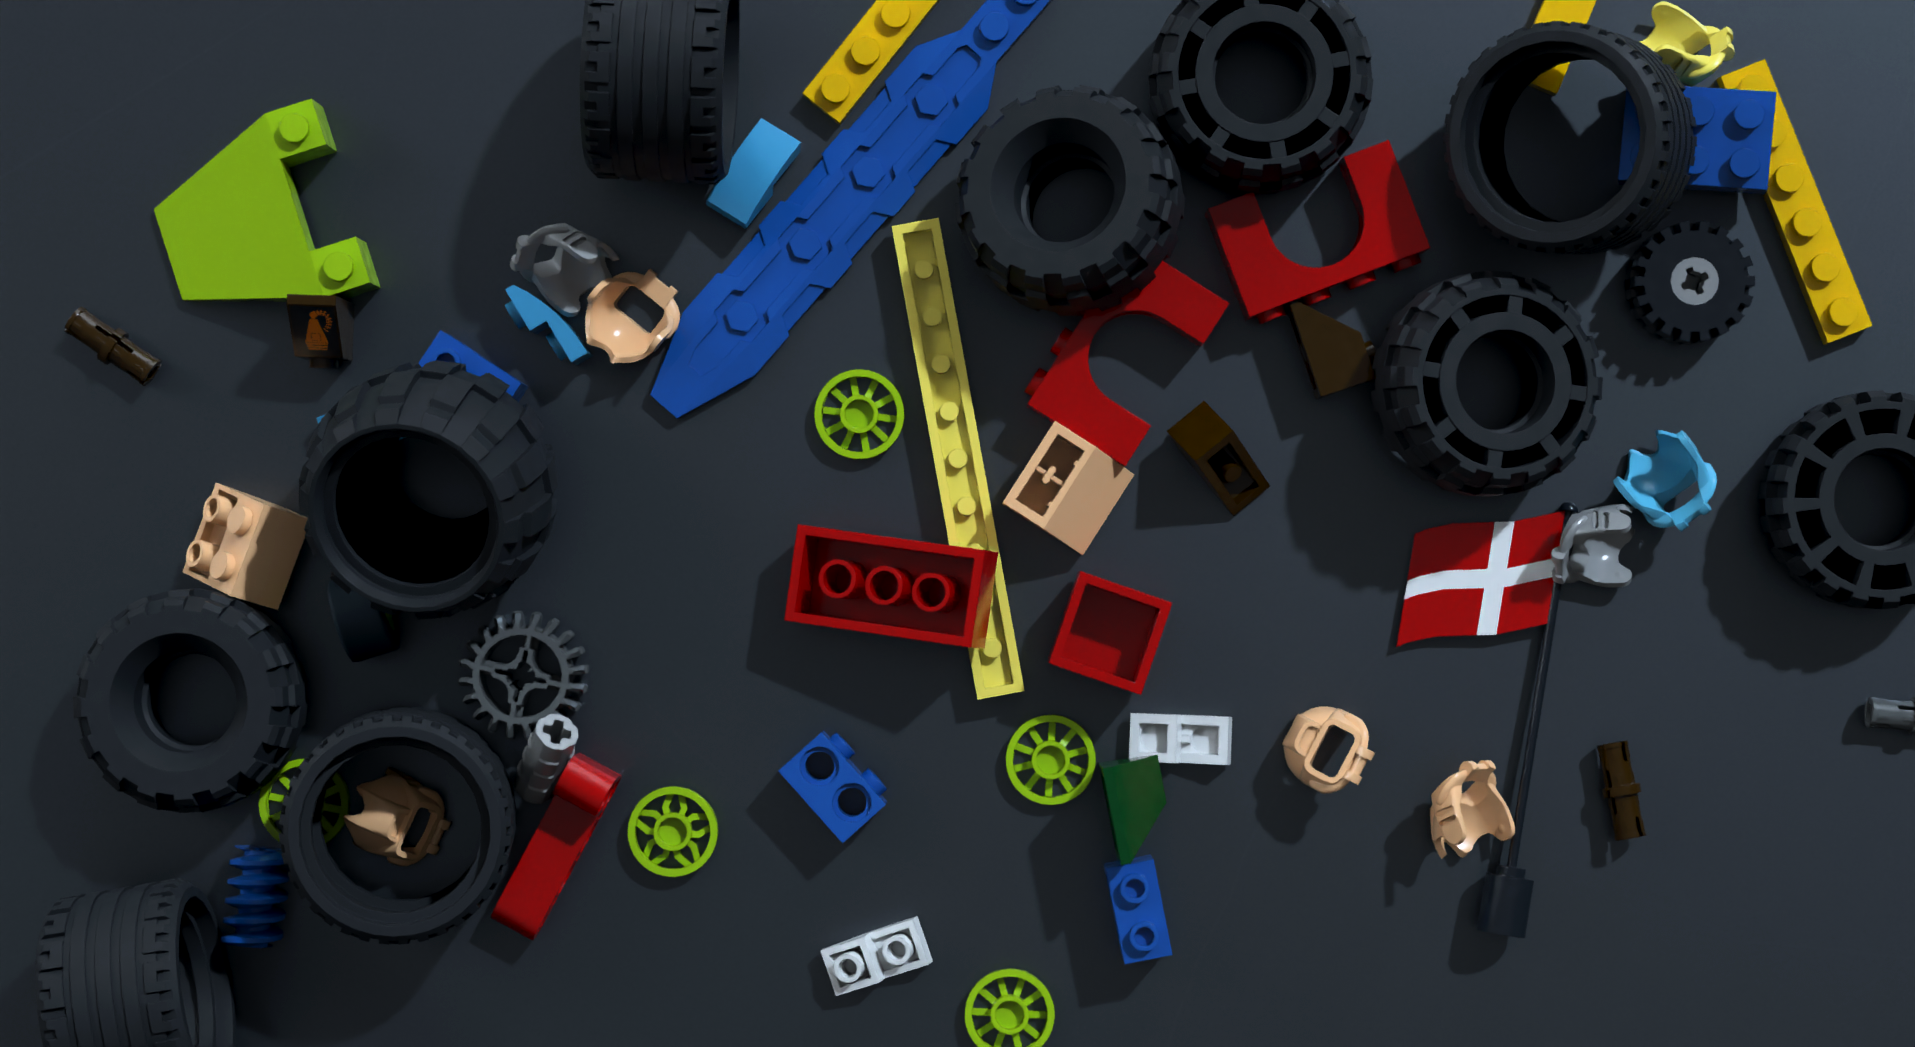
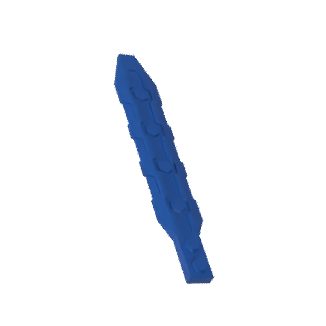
(838, 208)

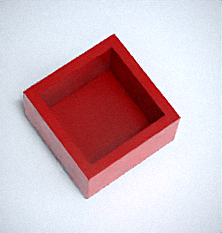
(1109, 632)

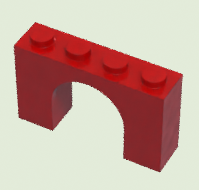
(1385, 237)
(1068, 389)

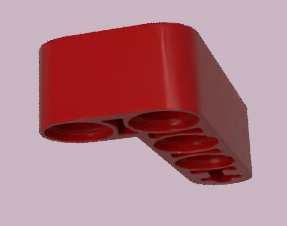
(556, 845)

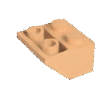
(1068, 488)
(245, 546)

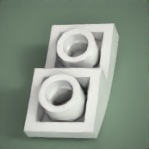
(876, 956)

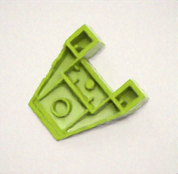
(241, 226)

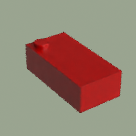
(891, 586)

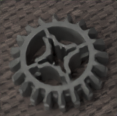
(530, 653)

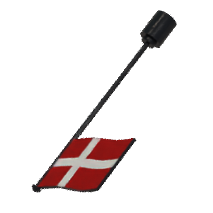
(1491, 583)

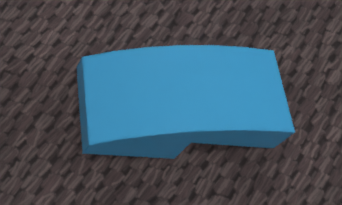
(753, 173)
(537, 316)

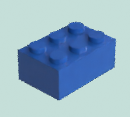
(1731, 136)

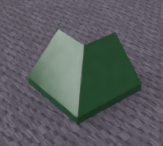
(1133, 801)

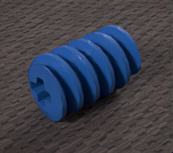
(256, 897)

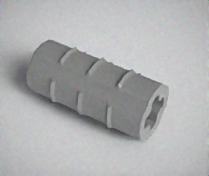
(545, 758)

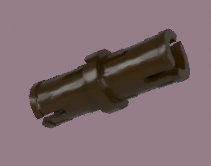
(112, 346)
(1621, 790)

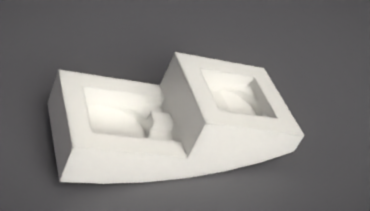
(1181, 738)

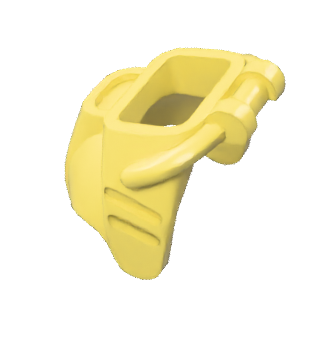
(1680, 36)

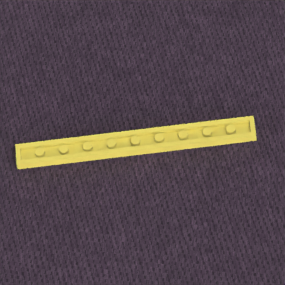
(955, 437)

